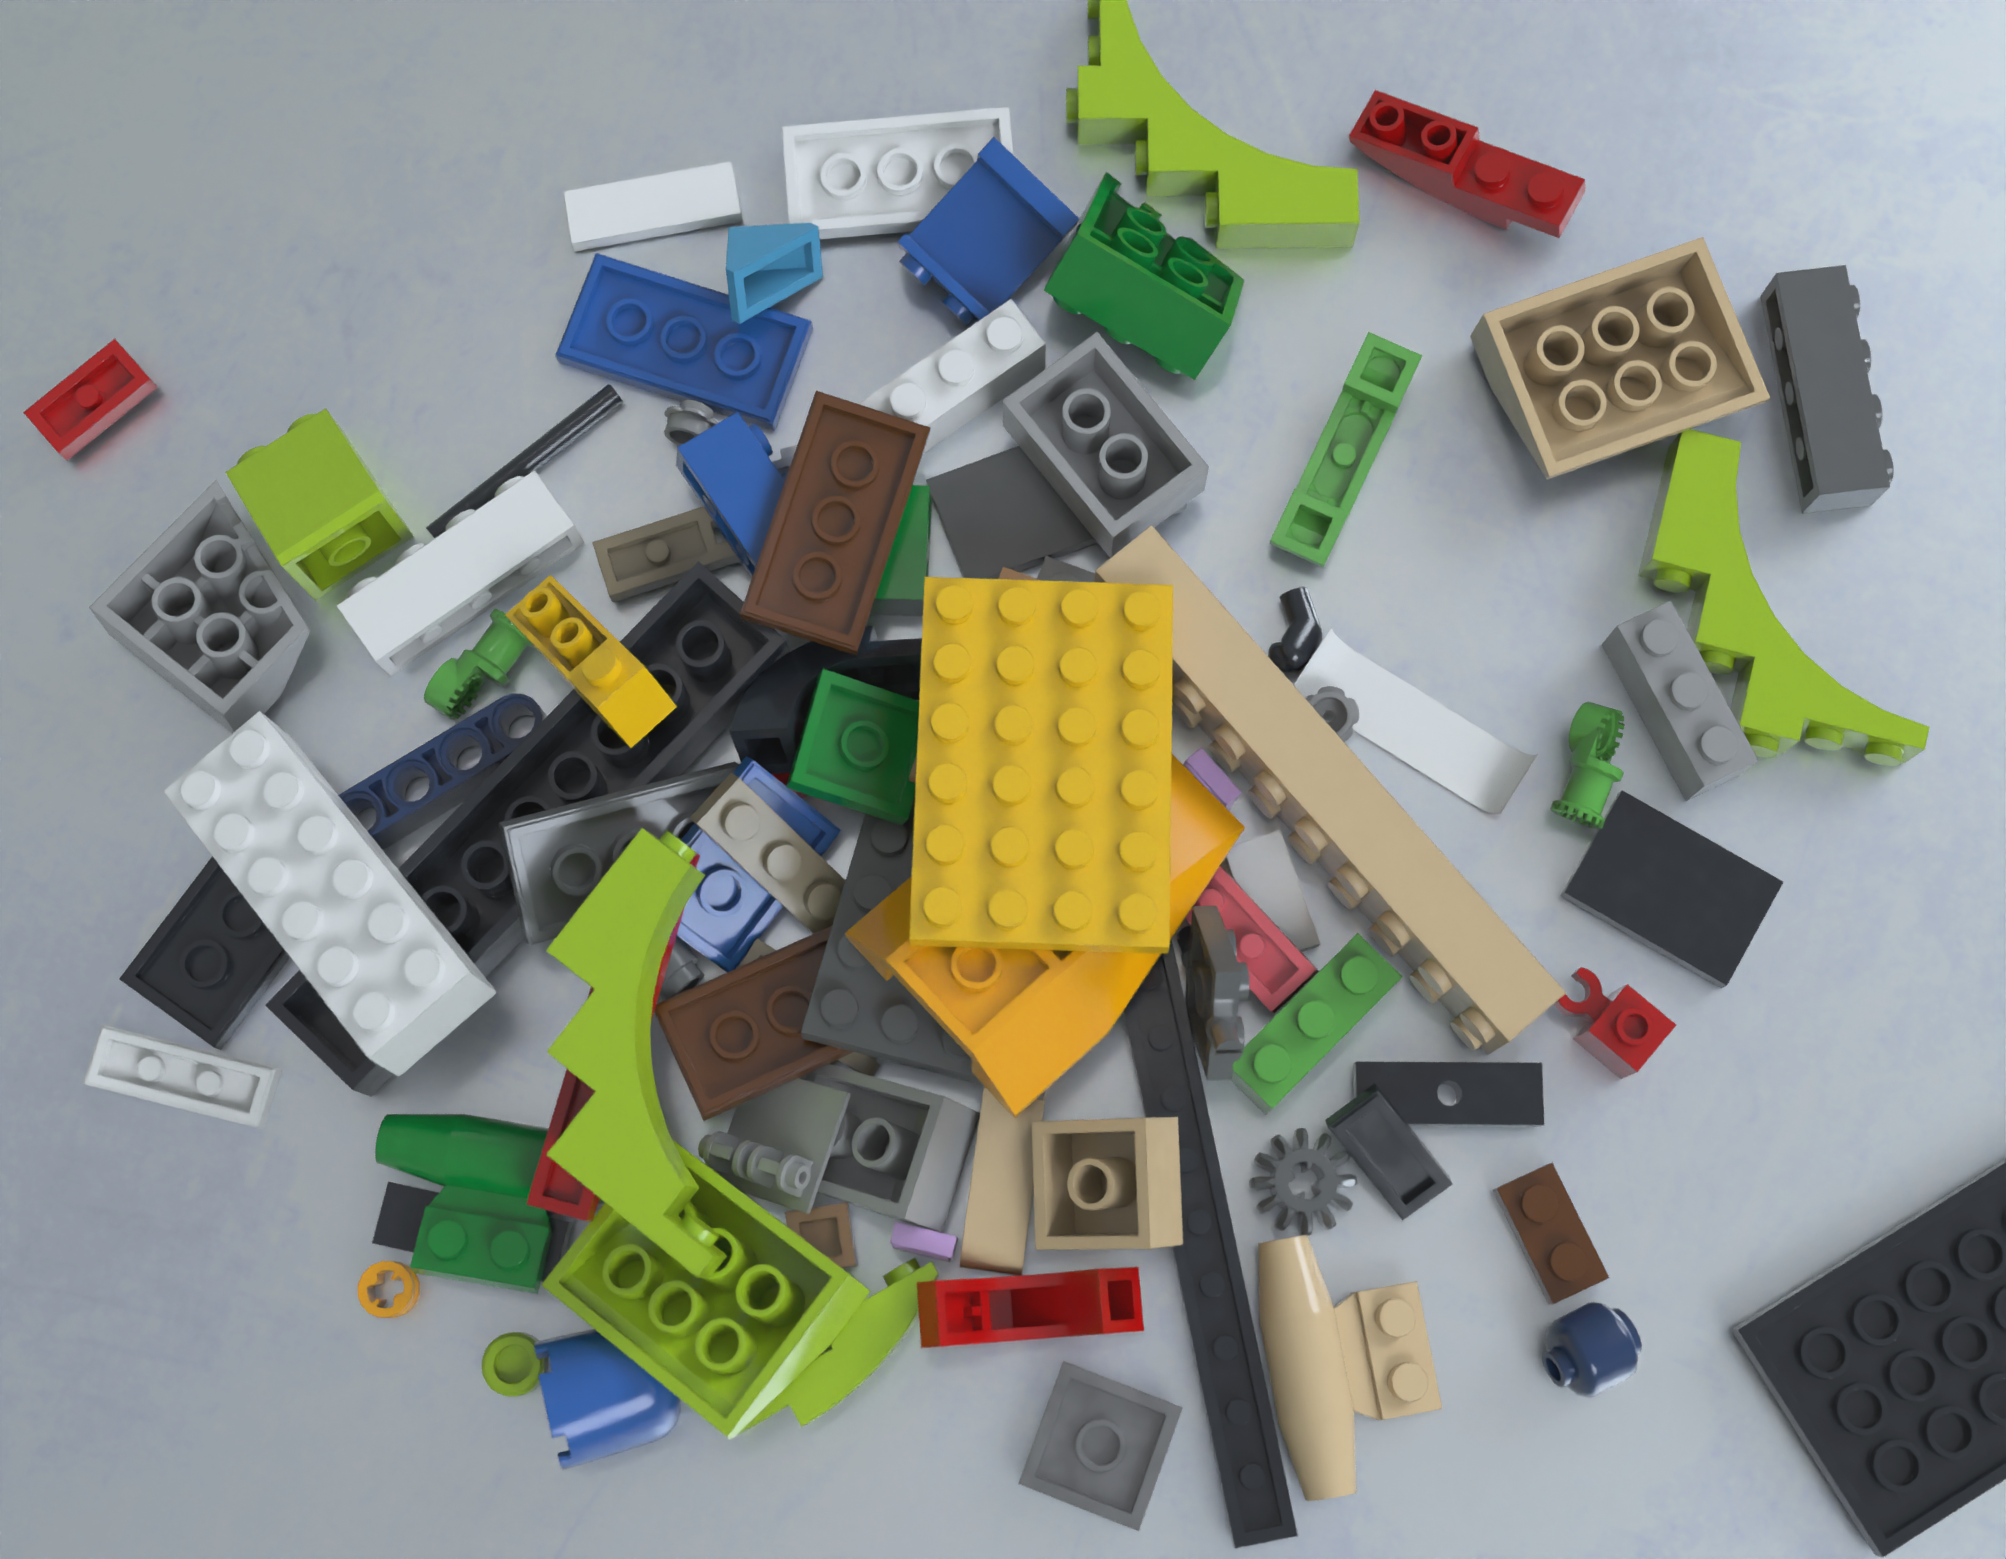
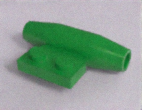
(480, 1219)

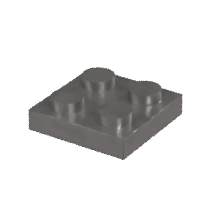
(1100, 1445)

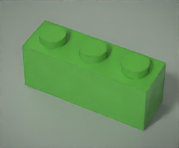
(1313, 1023)

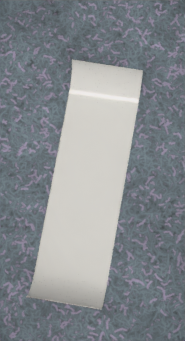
(1418, 727)

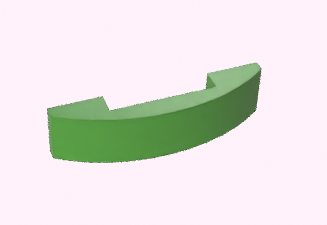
(1346, 450)

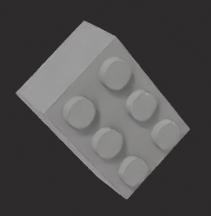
(1104, 444)

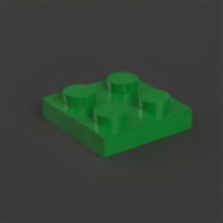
(858, 748)

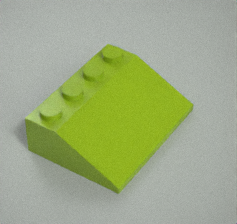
(716, 1339)

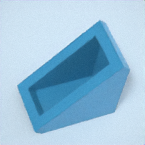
(769, 265)

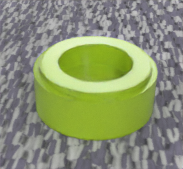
(512, 1365)

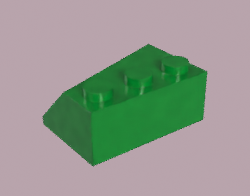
(1145, 283)

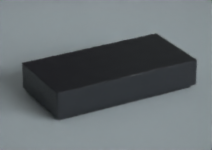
(1388, 1151)

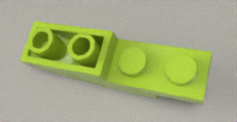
(858, 1348)

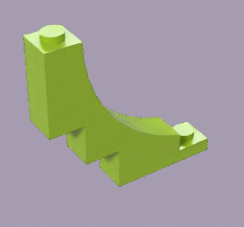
(620, 1135)

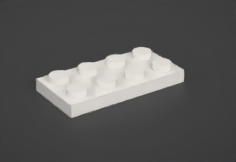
(882, 170)

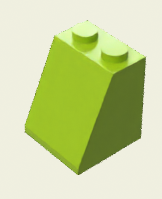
(318, 504)

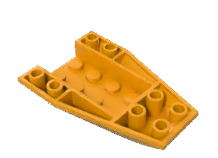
(1034, 1010)

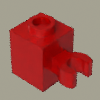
(1619, 1028)

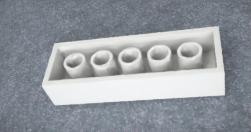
(329, 895)

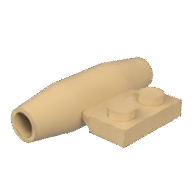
(1337, 1361)

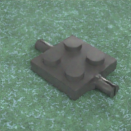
(1213, 991)

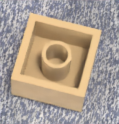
(1107, 1183)

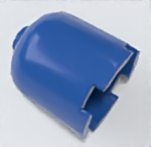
(601, 1398)

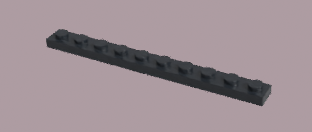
(1210, 1268)

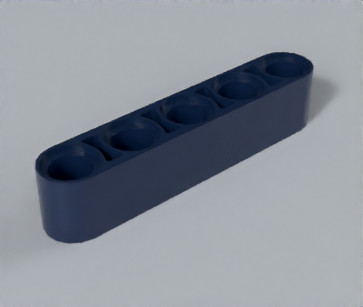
(438, 762)

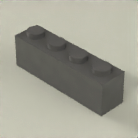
(1826, 389)

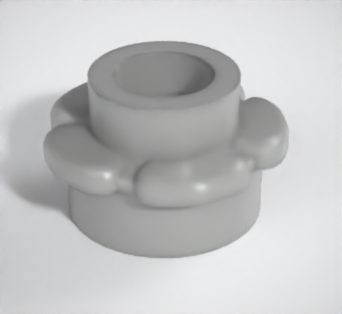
(687, 421)
(1345, 709)

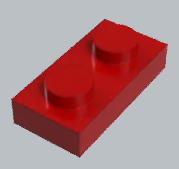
(90, 399)

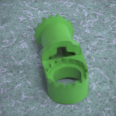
(491, 658)
(1592, 777)

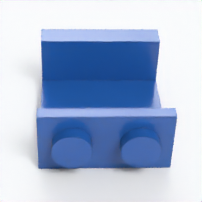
(987, 234)

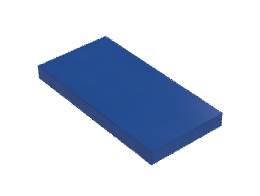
(683, 342)

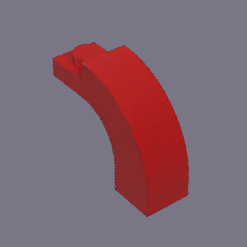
(1029, 1307)

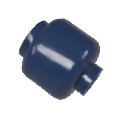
(1591, 1349)

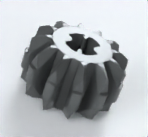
(1323, 1189)

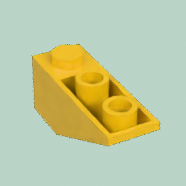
(591, 661)

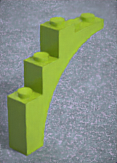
(1247, 192)
(1778, 688)

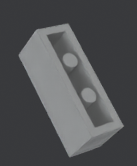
(1678, 701)

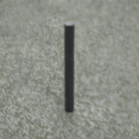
(536, 454)

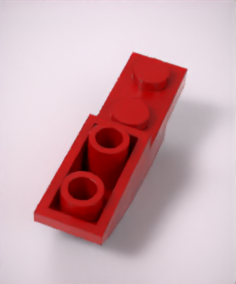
(1459, 169)

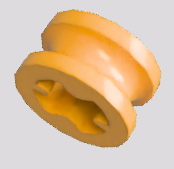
(375, 1276)

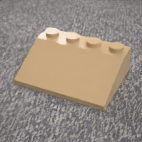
(1619, 359)

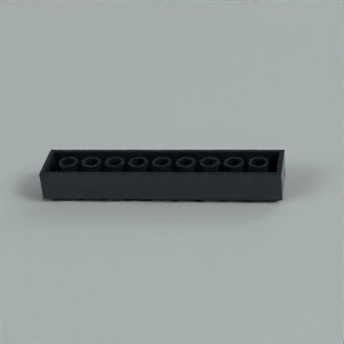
(703, 663)

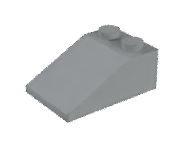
(896, 1148)

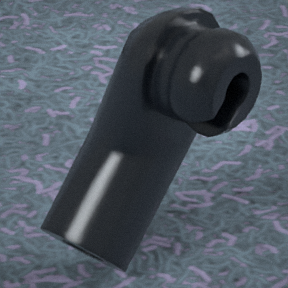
(1302, 635)

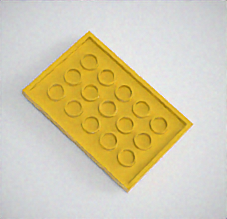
(1044, 766)

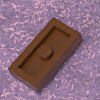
(1550, 1234)

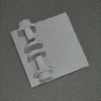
(779, 1143)

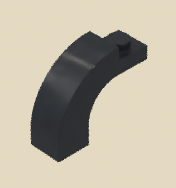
(777, 702)

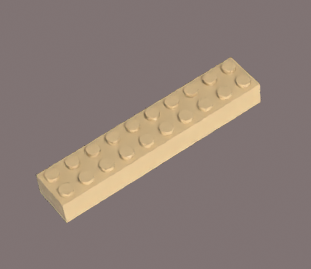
(1339, 812)

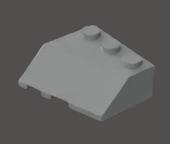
(208, 613)

